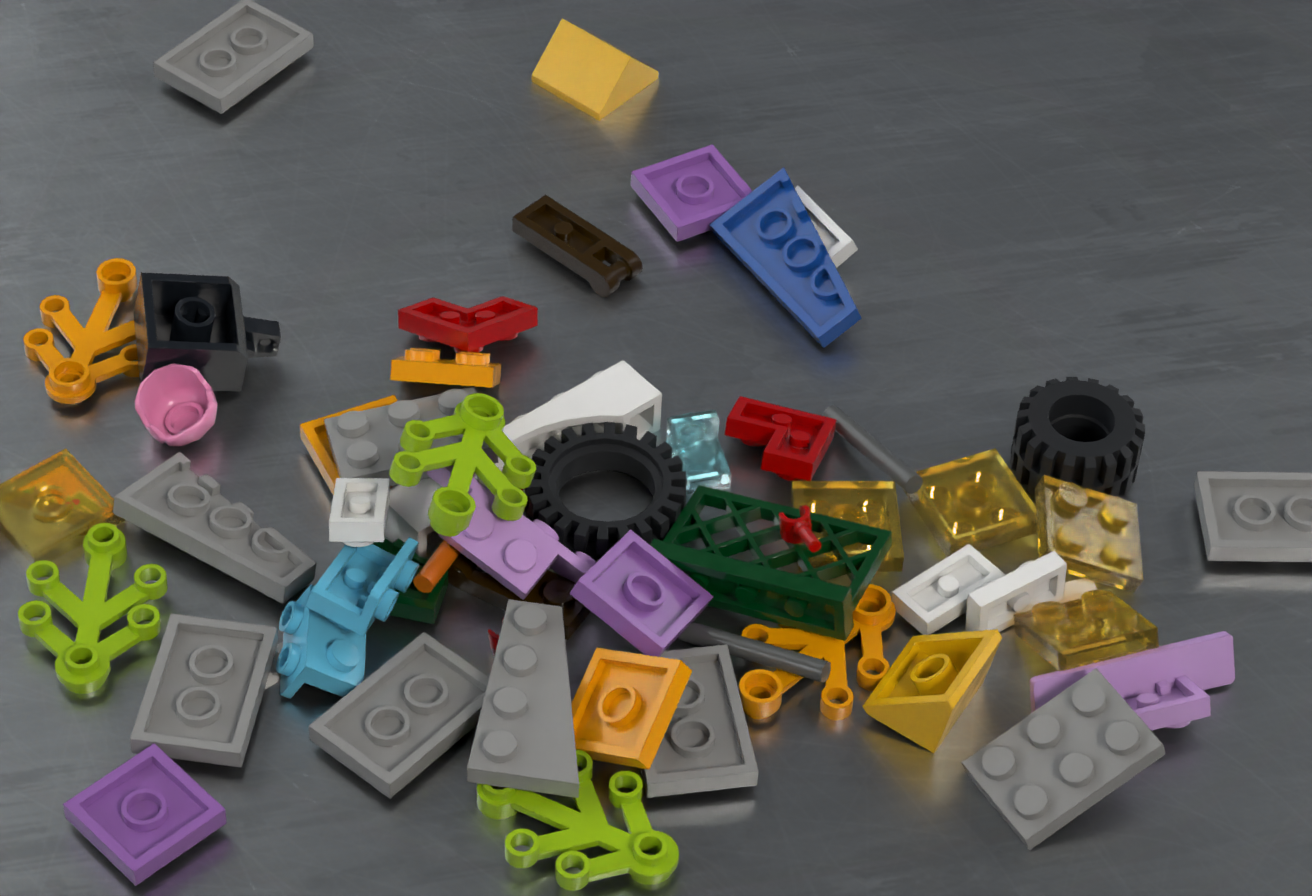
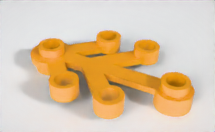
(76, 377)
(763, 689)

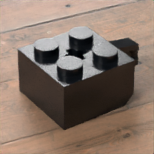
(200, 326)

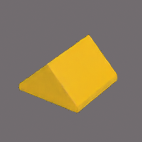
(590, 71)
(932, 684)

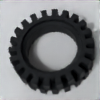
(606, 452)

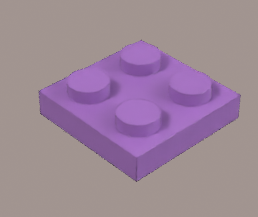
(689, 190)
(641, 595)
(144, 814)

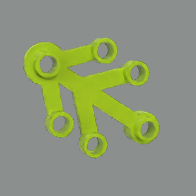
(480, 421)
(86, 662)
(585, 830)

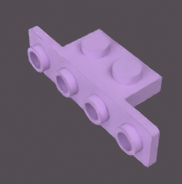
(511, 551)
(1157, 683)

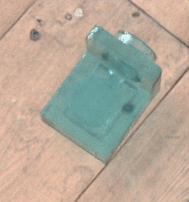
(697, 444)

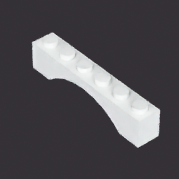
(608, 396)

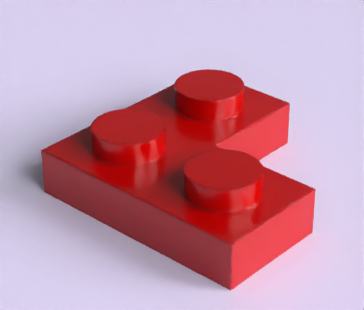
(468, 327)
(793, 437)

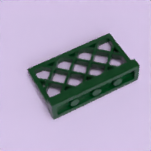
(757, 585)

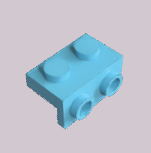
(363, 585)
(318, 651)

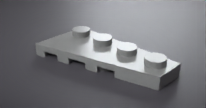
(202, 522)
(527, 710)

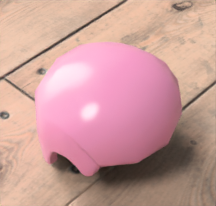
(176, 404)

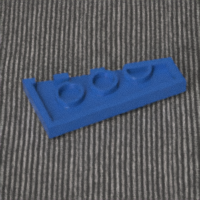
(787, 256)

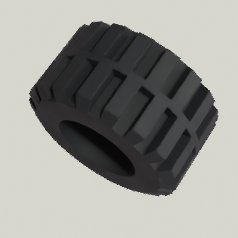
(1078, 436)

